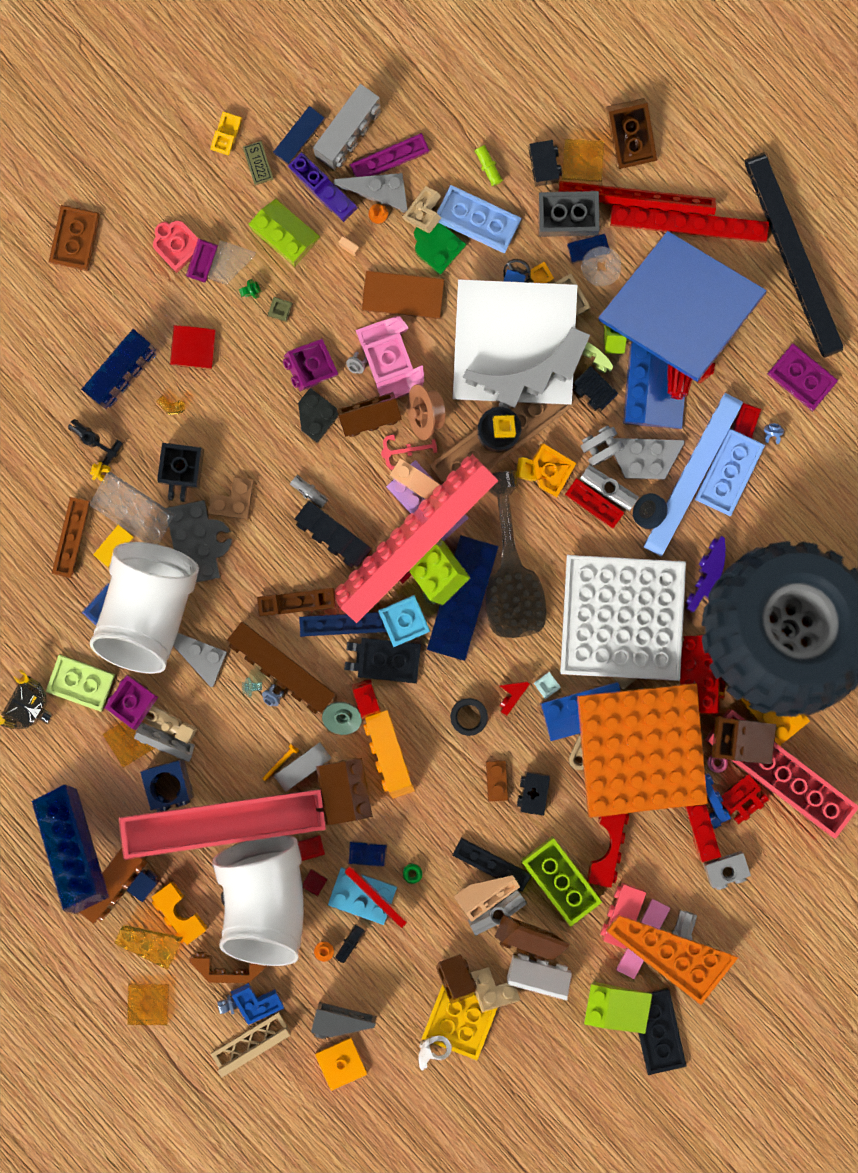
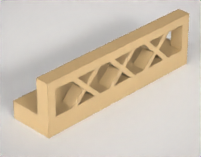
(257, 1049)

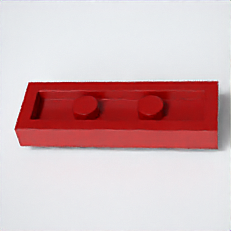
(594, 503)

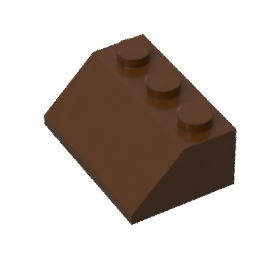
(344, 791)
(529, 939)

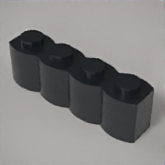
(333, 534)

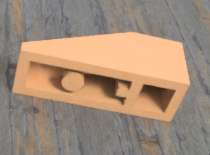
(413, 479)
(482, 896)

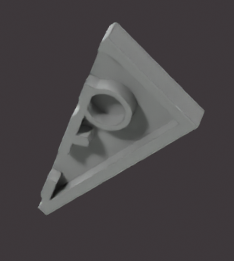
(382, 188)
(201, 656)

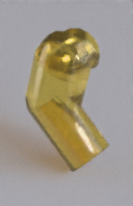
(171, 408)

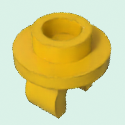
(97, 469)

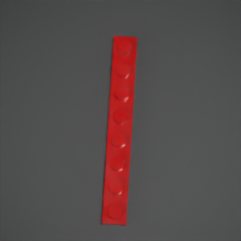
(644, 198)
(689, 223)

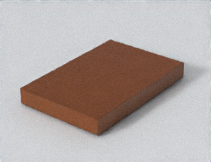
(74, 238)

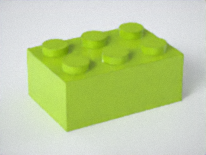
(439, 573)

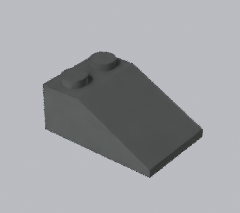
(337, 1021)

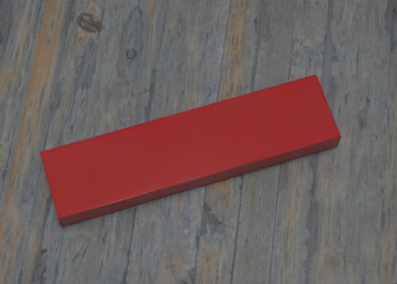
(396, 916)

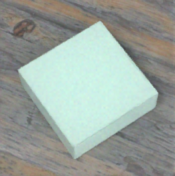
(547, 685)

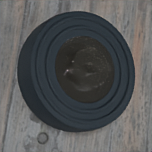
(650, 511)

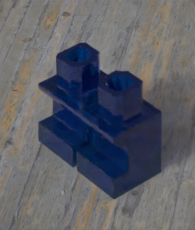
(365, 854)

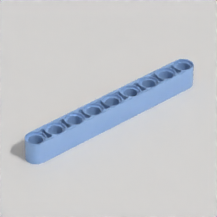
(694, 473)

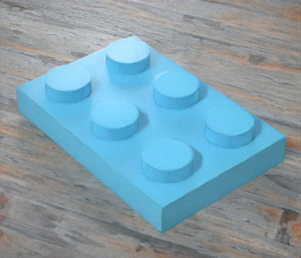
(352, 899)

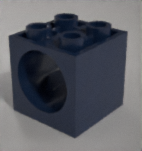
(151, 776)

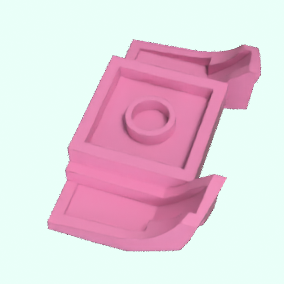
(389, 357)

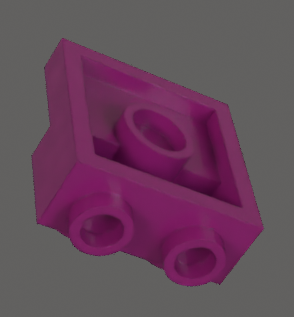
(309, 365)
(131, 702)

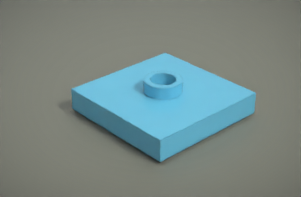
(404, 621)

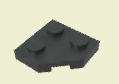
(316, 415)

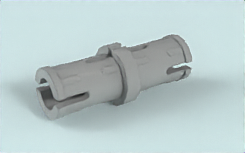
(309, 491)

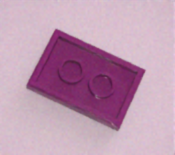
(802, 377)

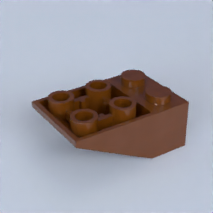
(743, 740)

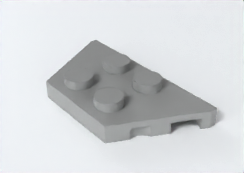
(647, 457)

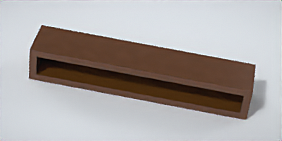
(281, 667)

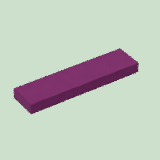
(391, 157)

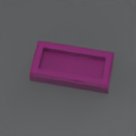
(201, 260)

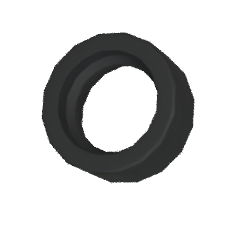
(472, 731)

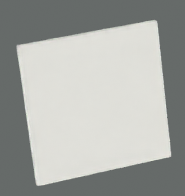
(510, 330)
(623, 617)

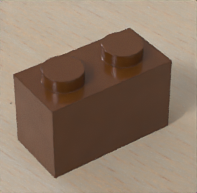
(456, 978)

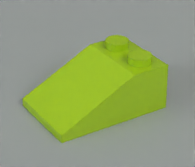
(617, 1008)

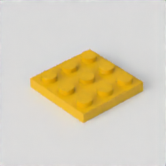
(460, 1023)

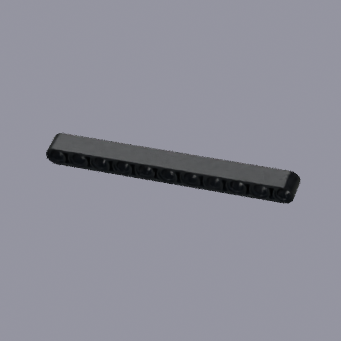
(793, 255)

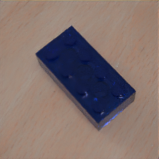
(119, 369)

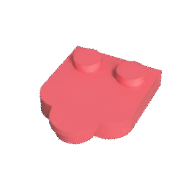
(174, 243)

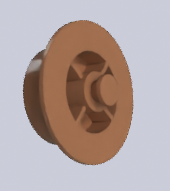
(425, 411)

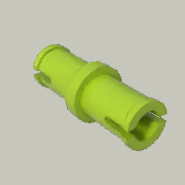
(488, 165)

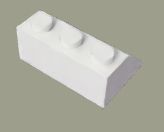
(539, 976)

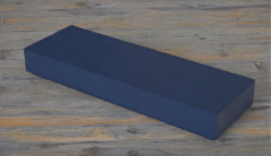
(299, 135)

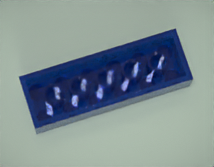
(459, 615)
(70, 849)

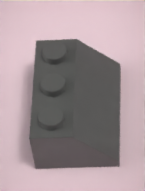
(568, 214)

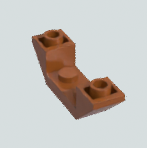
(202, 963)

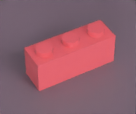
(628, 904)

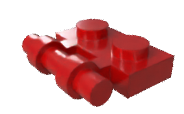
(740, 794)

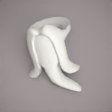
(425, 1053)

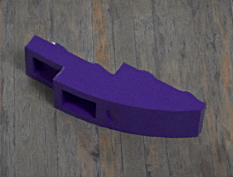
(322, 187)
(712, 567)

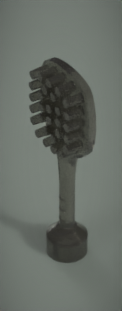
(514, 593)

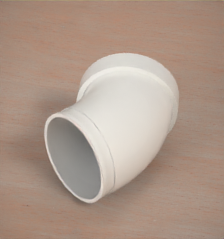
(143, 606)
(262, 900)

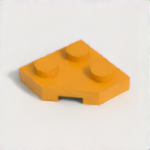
(551, 469)

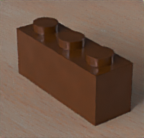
(369, 414)

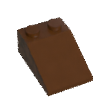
(631, 133)

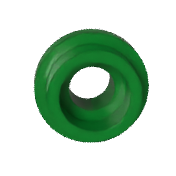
(412, 880)

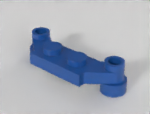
(714, 798)

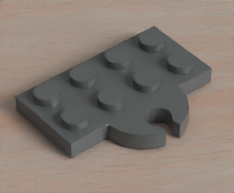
(197, 537)

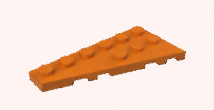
(682, 961)

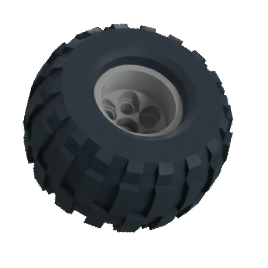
(752, 650)

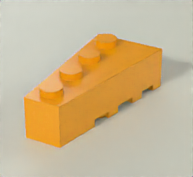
(389, 754)

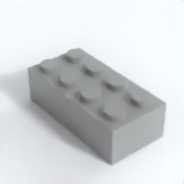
(347, 127)

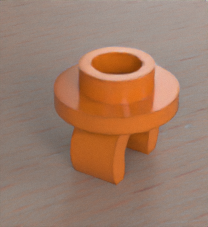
(378, 213)
(324, 951)

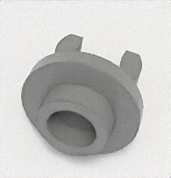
(355, 364)

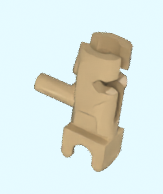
(170, 724)

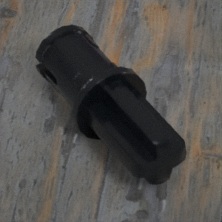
(350, 943)

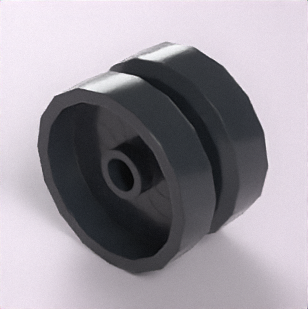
(486, 431)

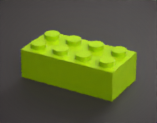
(561, 881)

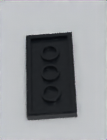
(662, 1041)

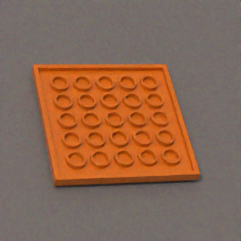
(642, 750)

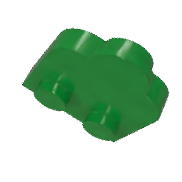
(438, 247)

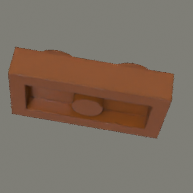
(496, 781)

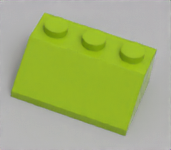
(284, 232)

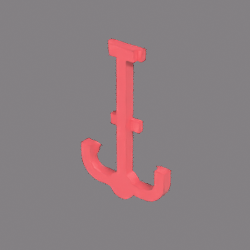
(386, 453)

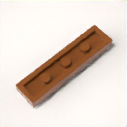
(71, 537)

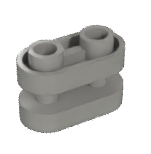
(605, 435)

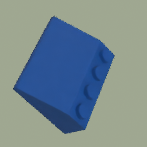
(647, 392)

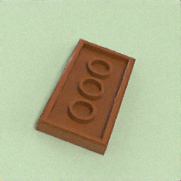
(402, 294)

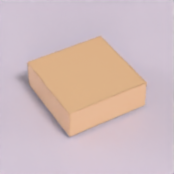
(349, 246)

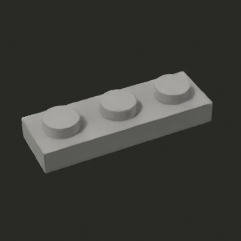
(164, 742)

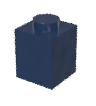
(143, 885)

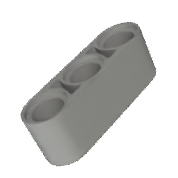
(302, 767)

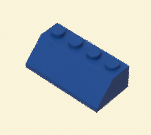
(562, 713)

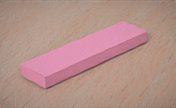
(653, 916)

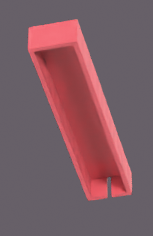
(414, 537)
(221, 824)

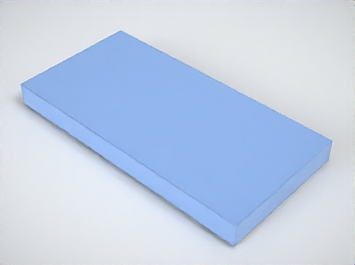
(478, 219)
(729, 472)

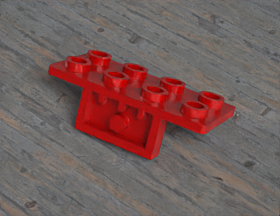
(696, 670)

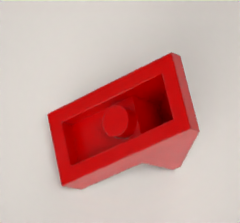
(516, 691)

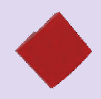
(192, 347)

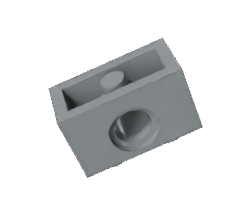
(715, 868)

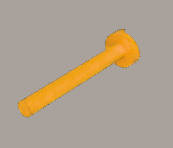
(281, 761)

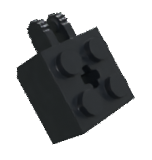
(170, 475)

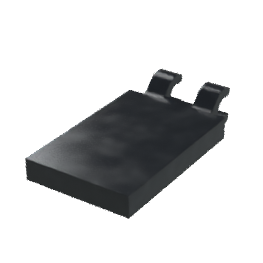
(384, 662)

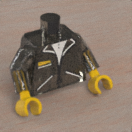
(26, 705)

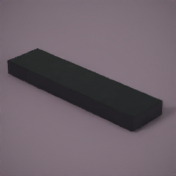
(490, 863)

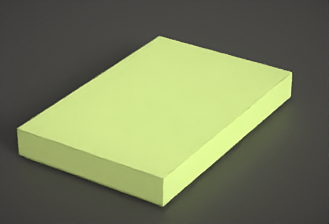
(80, 683)

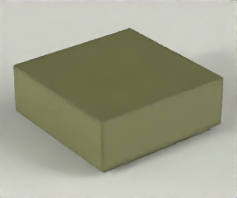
(280, 309)

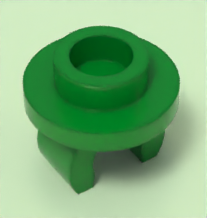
(252, 289)

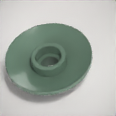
(341, 724)

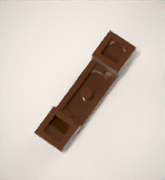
(296, 602)

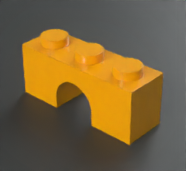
(166, 901)

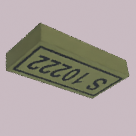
(258, 163)

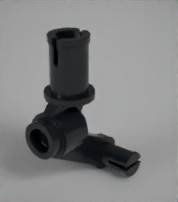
(92, 439)

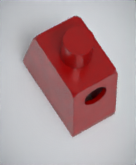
(366, 698)

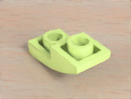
(601, 361)

